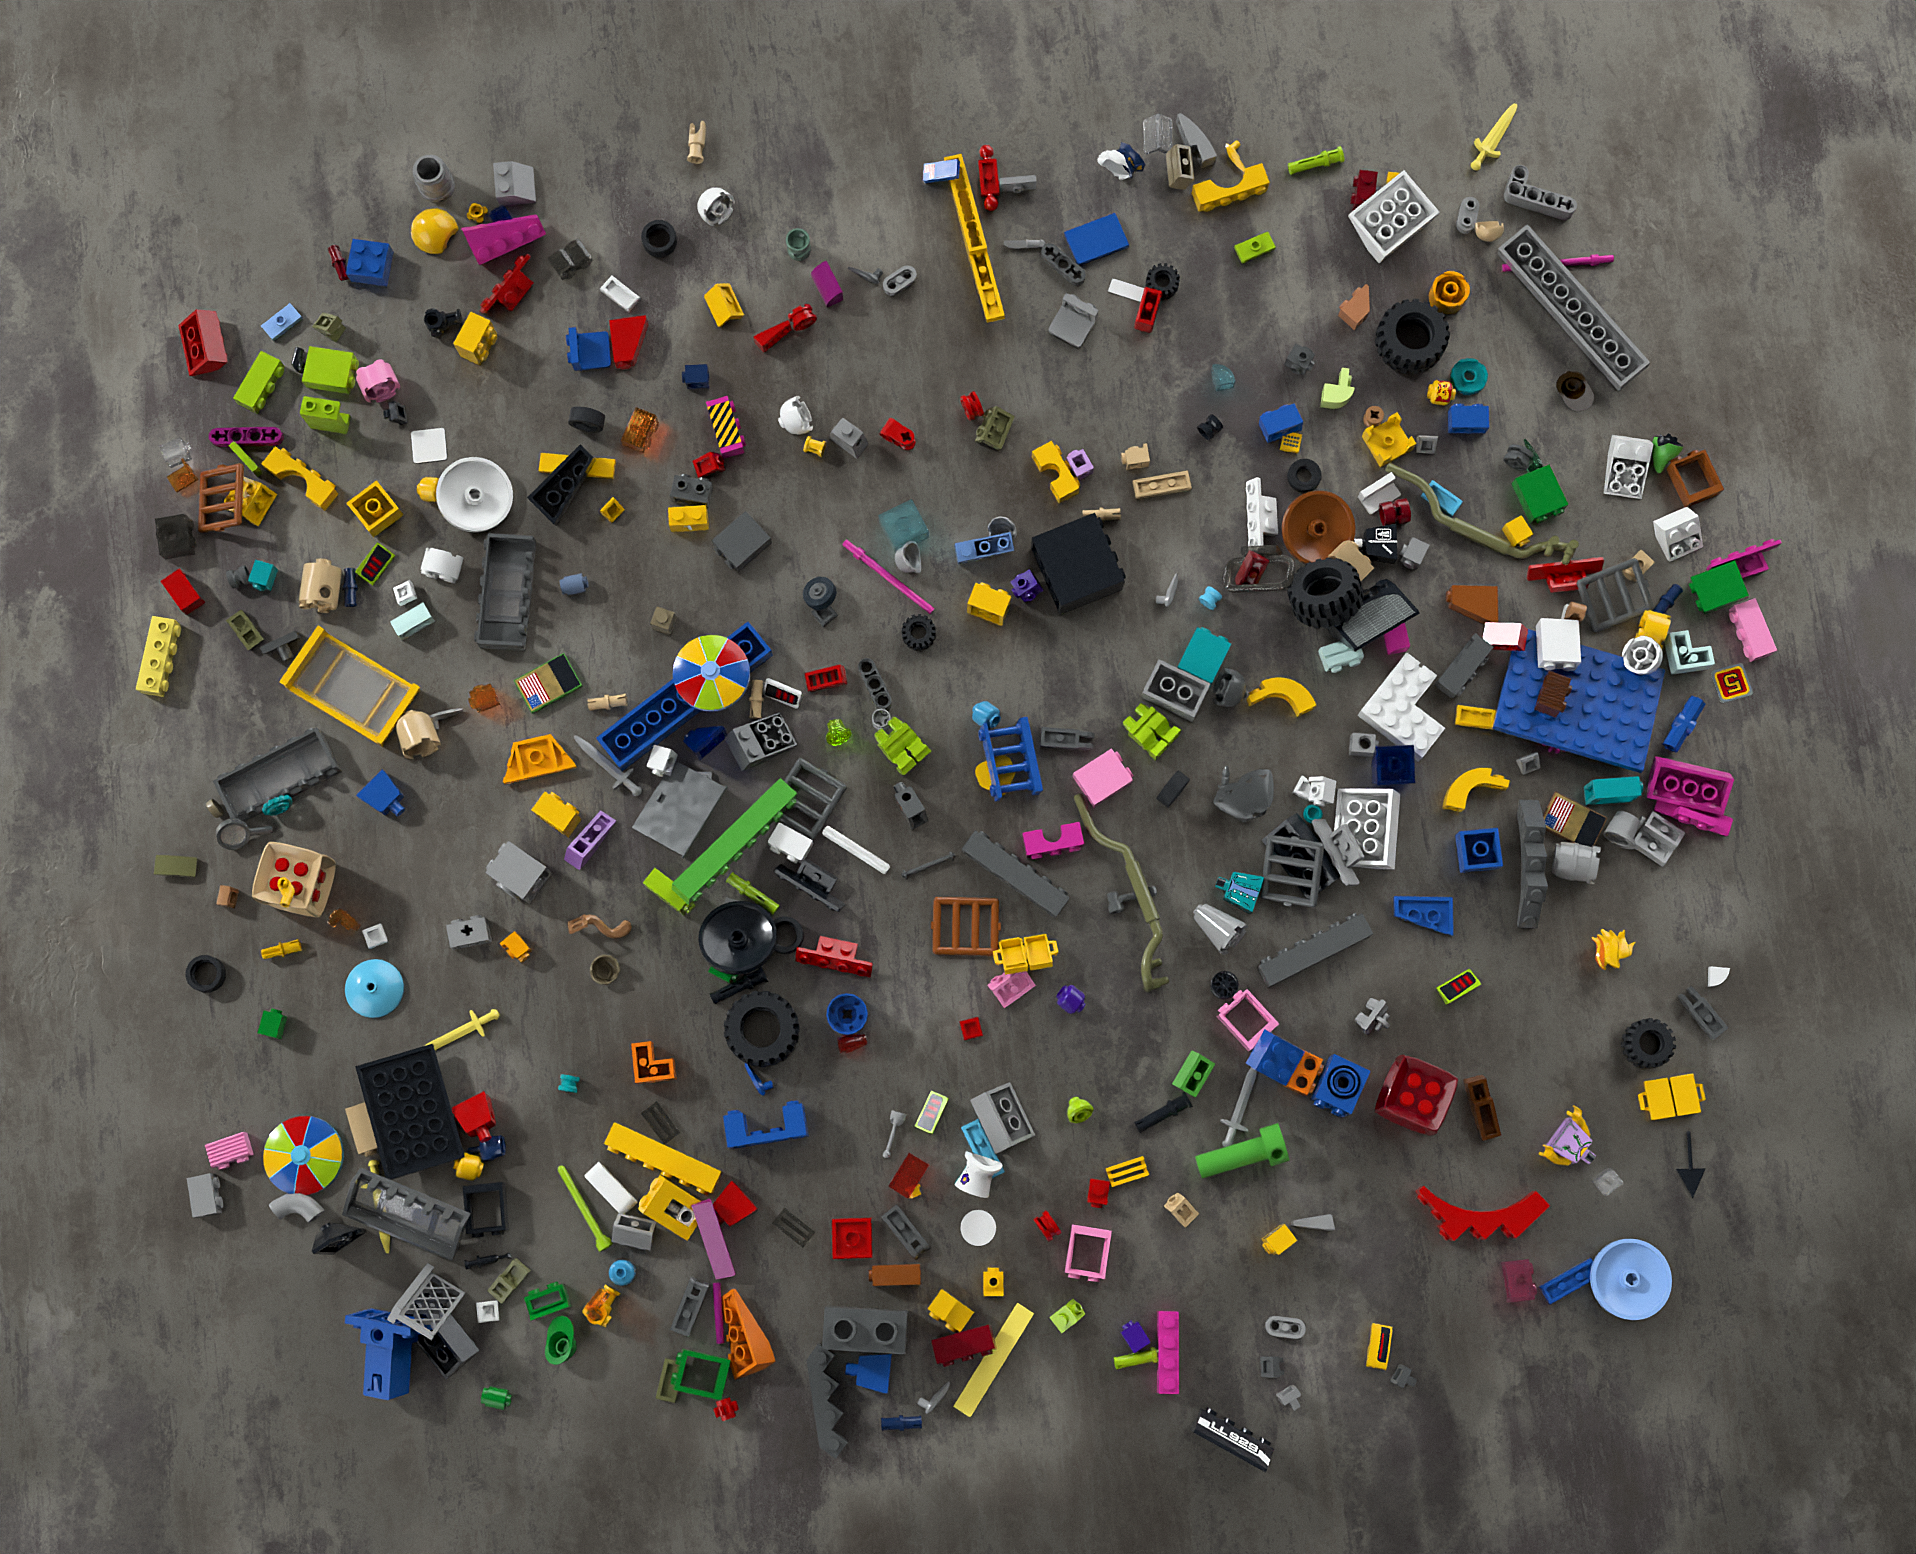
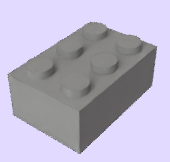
(1175, 690)

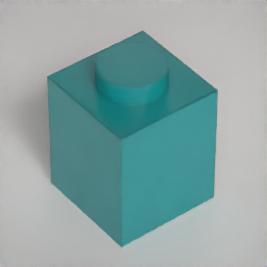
(262, 575)

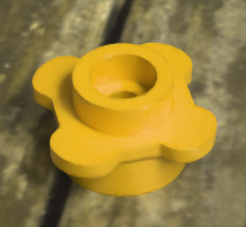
(477, 208)

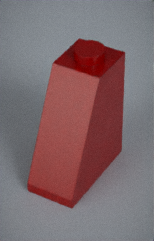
(627, 339)

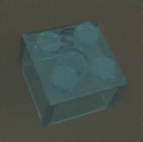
(903, 525)

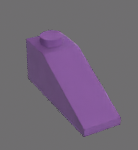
(589, 840)

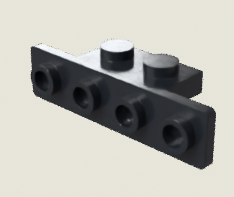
(814, 881)

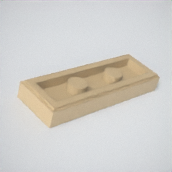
(1162, 485)

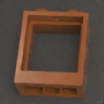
(1708, 470)

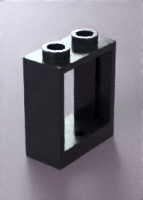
(468, 1207)

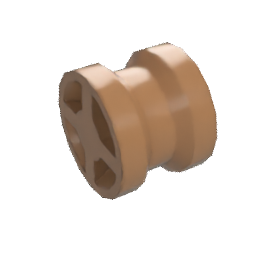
(1374, 420)

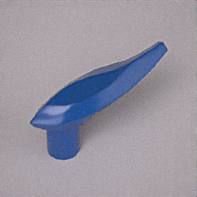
(761, 1087)

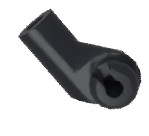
(297, 361)

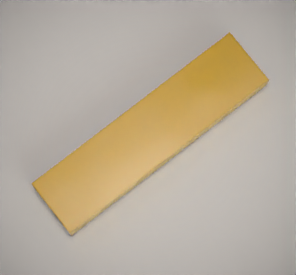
(601, 469)

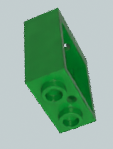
(720, 1377)

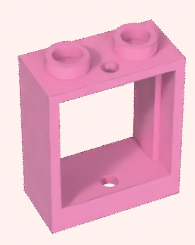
(1238, 997)
(1092, 1276)

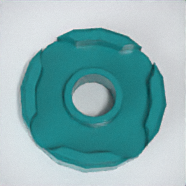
(1465, 386)

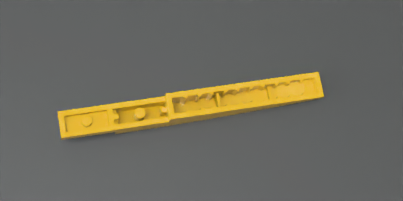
(975, 244)

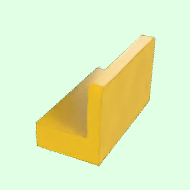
(723, 303)

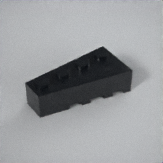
(560, 487)

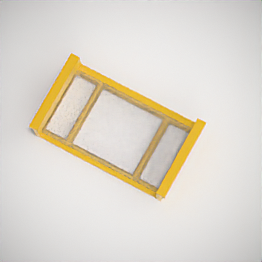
(349, 686)

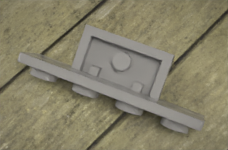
(1341, 848)

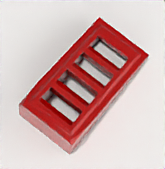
(771, 336)
(841, 673)

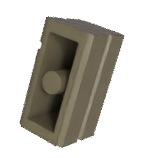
(1180, 166)

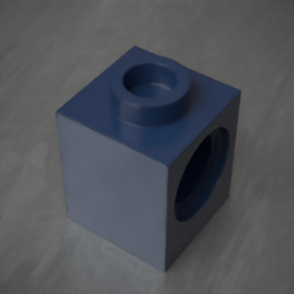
(696, 376)

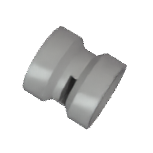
(879, 717)

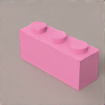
(1752, 630)

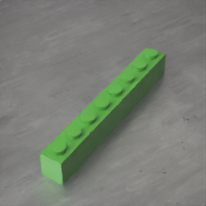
(734, 841)

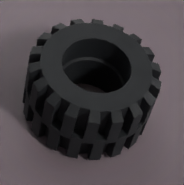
(1663, 1038)

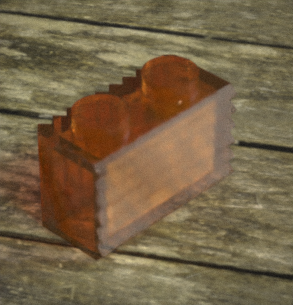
(640, 430)

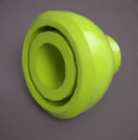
(1079, 1110)

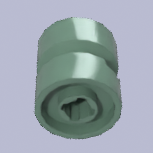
(798, 244)

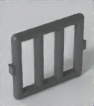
(1631, 612)
(831, 802)
(1316, 865)

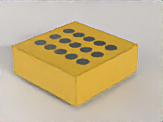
(1291, 442)

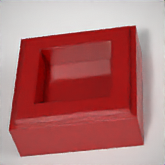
(971, 1028)

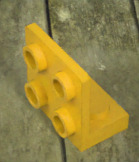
(256, 500)

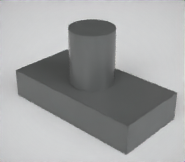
(281, 645)

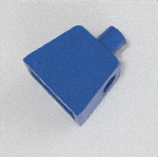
(382, 794)
(871, 1371)

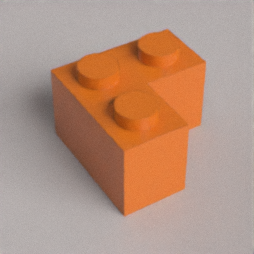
(647, 1068)

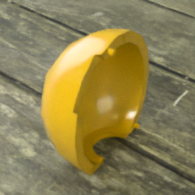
(432, 230)

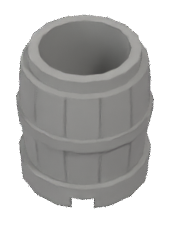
(433, 178)
(1576, 862)

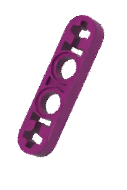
(246, 433)

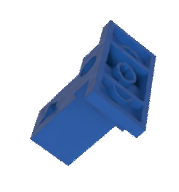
(386, 1352)

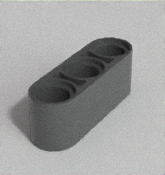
(874, 676)

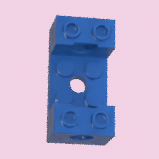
(737, 1129)

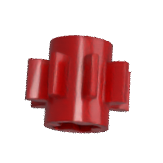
(726, 1409)

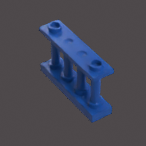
(1025, 747)

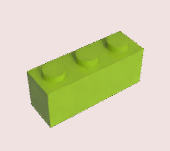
(259, 382)

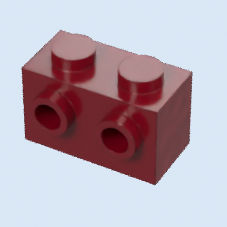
(1364, 186)

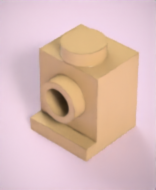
(1136, 457)

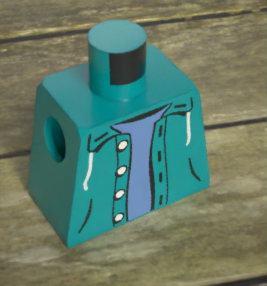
(1241, 890)

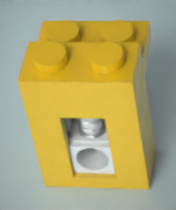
(660, 1198)

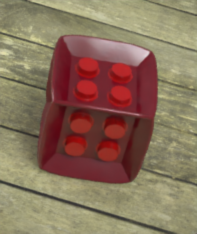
(1416, 1095)

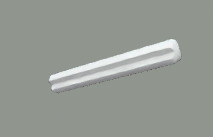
(856, 850)

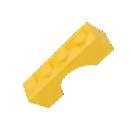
(1209, 195)
(282, 465)

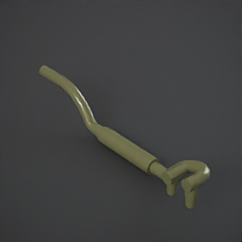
(1479, 535)
(1142, 893)

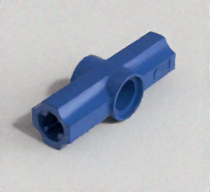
(1683, 724)

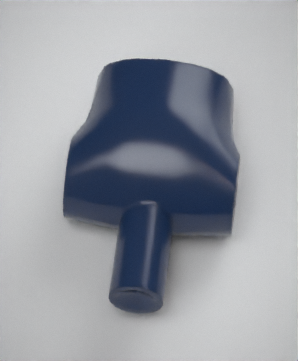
(491, 1149)

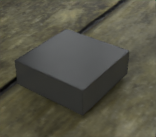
(825, 615)

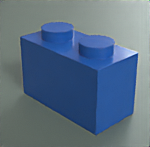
(1468, 418)
(1280, 422)

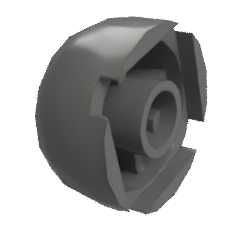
(1229, 688)

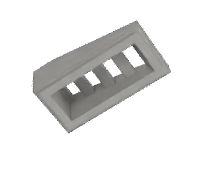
(1322, 1222)

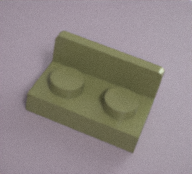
(994, 427)

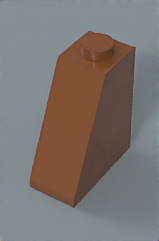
(1474, 602)
(895, 1275)

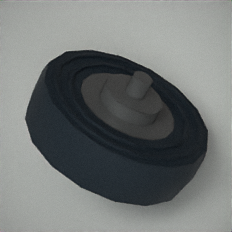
(819, 593)

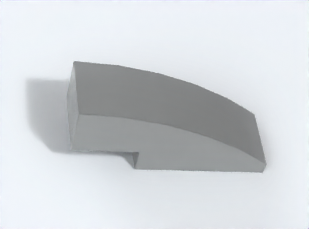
(1196, 139)

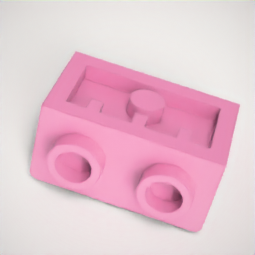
(1010, 987)

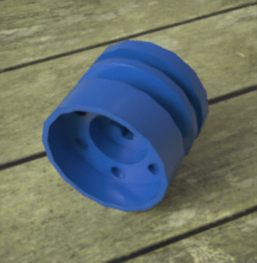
(846, 1002)

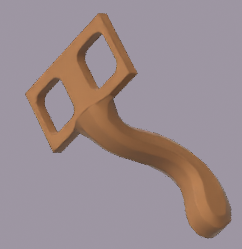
(618, 932)

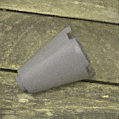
(1219, 927)

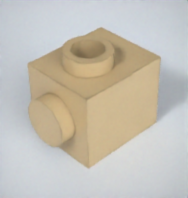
(1645, 563)

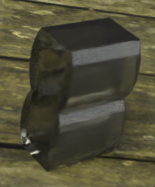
(570, 259)

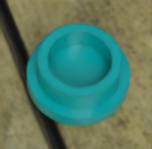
(1312, 812)

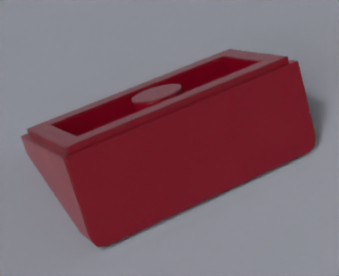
(1251, 569)

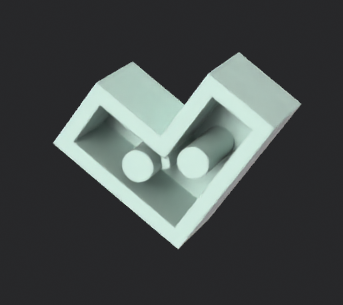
(1683, 657)

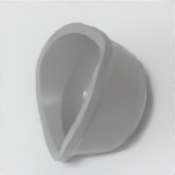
(908, 558)

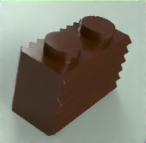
(1553, 693)

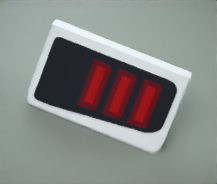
(782, 693)

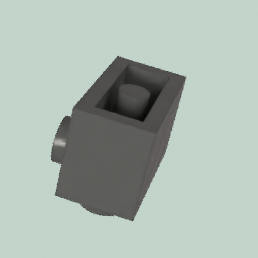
(691, 490)

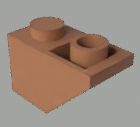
(1357, 308)

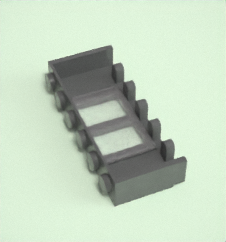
(505, 592)

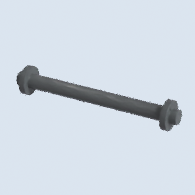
(927, 865)

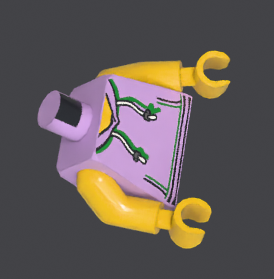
(1570, 1141)

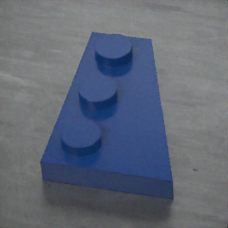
(1429, 912)

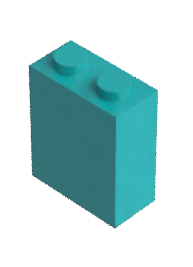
(1204, 655)

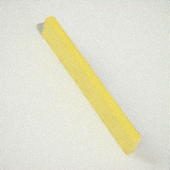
(992, 1363)

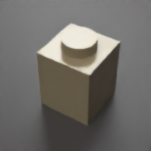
(663, 620)

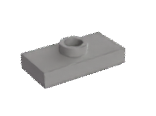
(1017, 184)

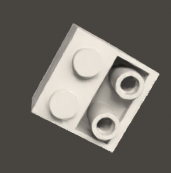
(1678, 533)

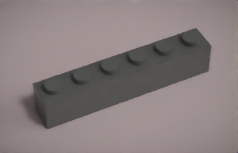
(1015, 874)
(1314, 950)

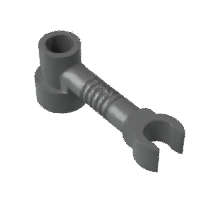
(1116, 900)

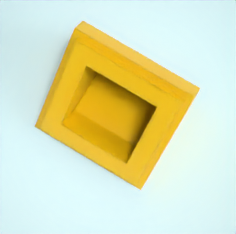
(612, 510)

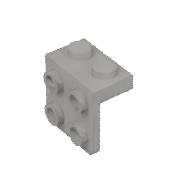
(1073, 320)

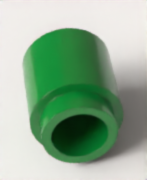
(496, 1398)

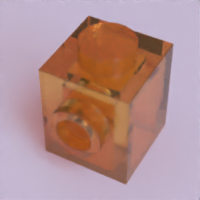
(483, 697)

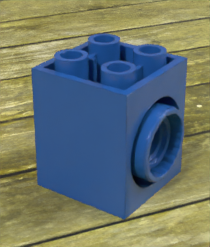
(1329, 1094)

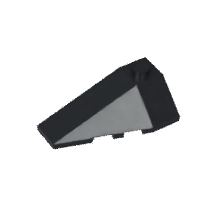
(335, 1237)

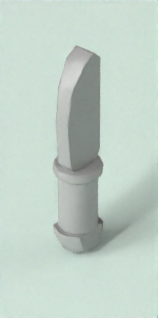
(1016, 244)

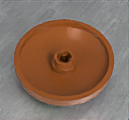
(1317, 525)

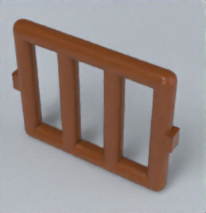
(236, 504)
(956, 949)

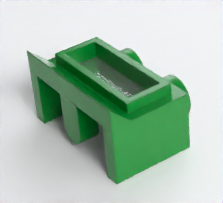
(547, 1301)

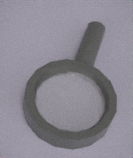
(235, 833)

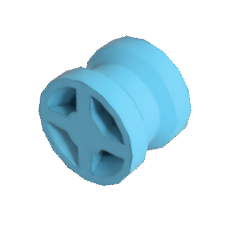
(1210, 598)

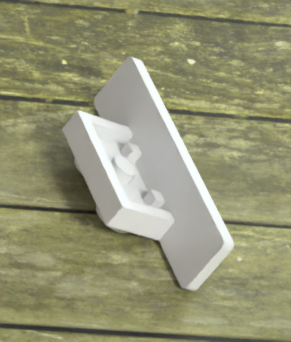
(1261, 513)

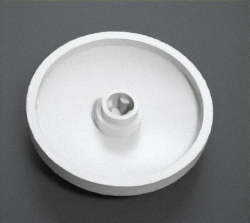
(474, 494)

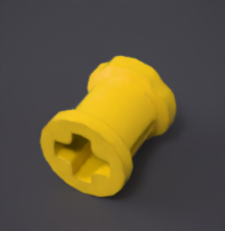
(814, 446)

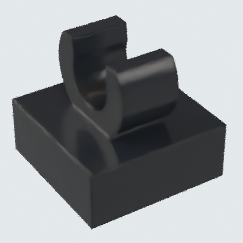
(396, 413)

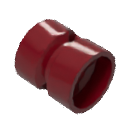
(1388, 513)

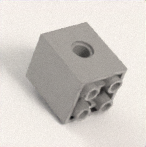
(517, 873)

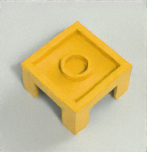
(1388, 440)

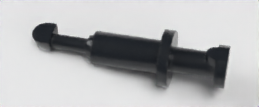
(485, 1260)

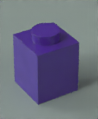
(1134, 1336)

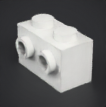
(790, 843)

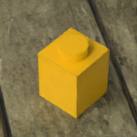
(1517, 532)

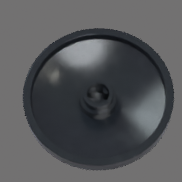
(737, 937)

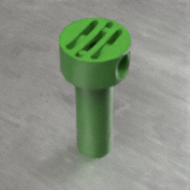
(1268, 1146)

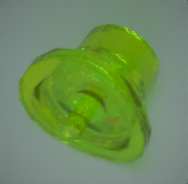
(837, 732)

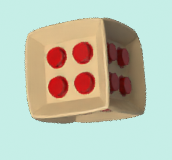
(305, 869)

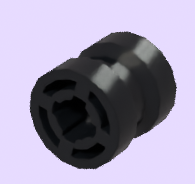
(1210, 427)

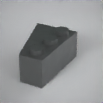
(1464, 666)

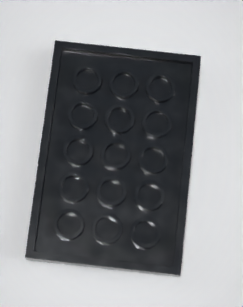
(409, 1112)

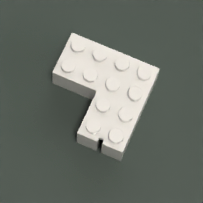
(1394, 709)

